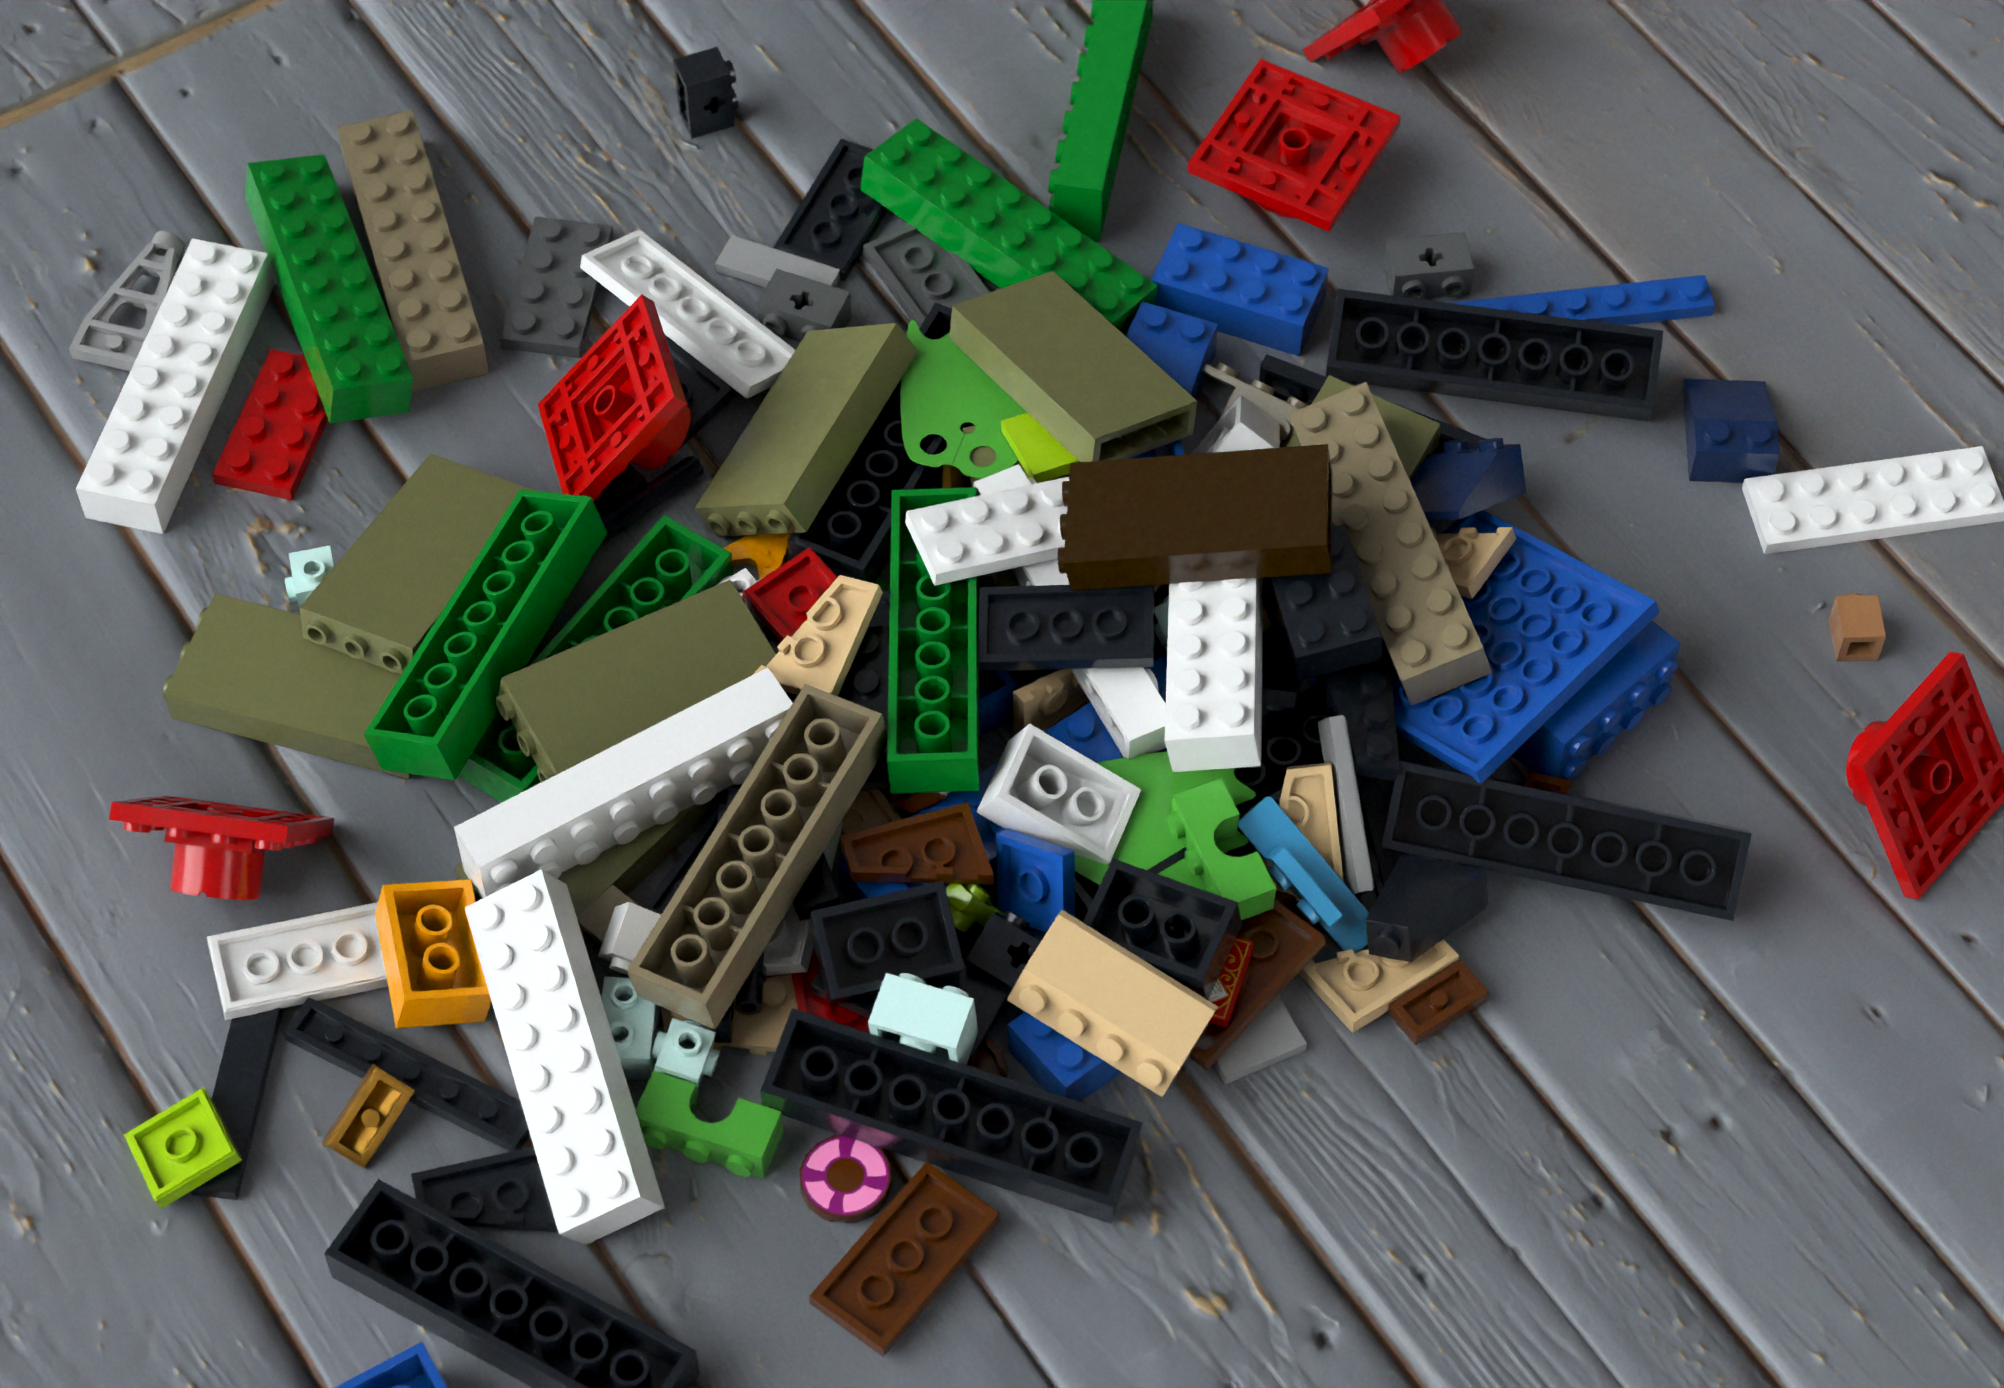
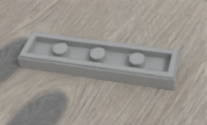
(1351, 829)

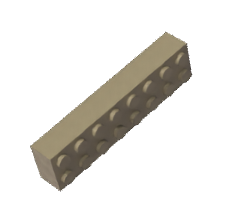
(412, 250)
(1394, 546)
(758, 856)

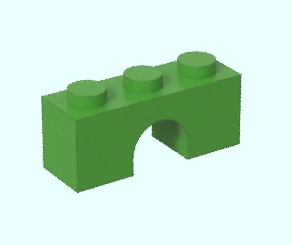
(1202, 820)
(740, 1142)

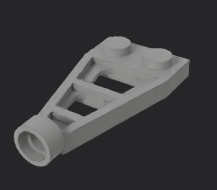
(119, 345)

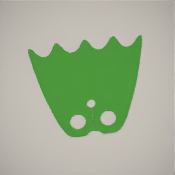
(943, 393)
(1147, 832)

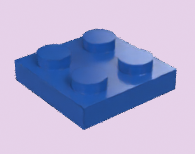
(1034, 878)

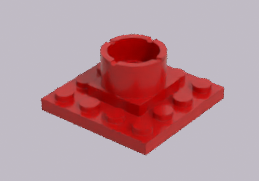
(1403, 28)
(1294, 145)
(616, 405)
(1929, 774)
(219, 843)

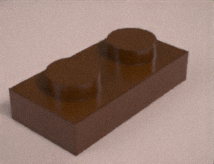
(1438, 1002)

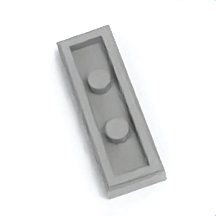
(758, 262)

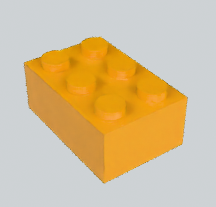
(431, 954)

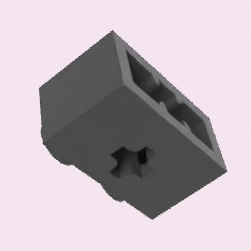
(1429, 266)
(799, 305)

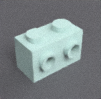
(633, 1026)

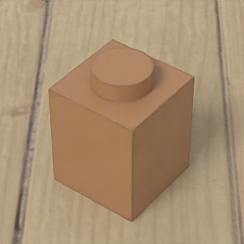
(1857, 627)

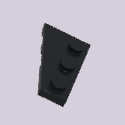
(701, 387)
(490, 1192)

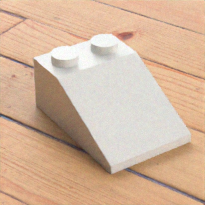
(1058, 796)

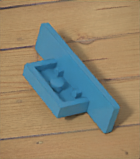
(1303, 870)

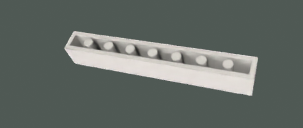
(1123, 696)

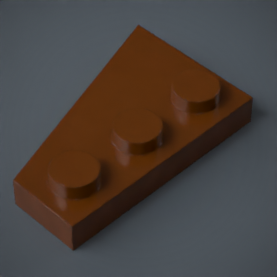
(920, 850)

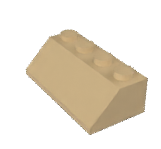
(1112, 1003)

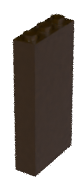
(1197, 517)

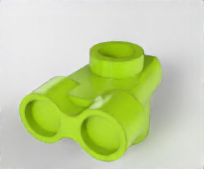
(969, 904)

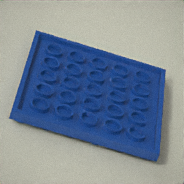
(1545, 635)

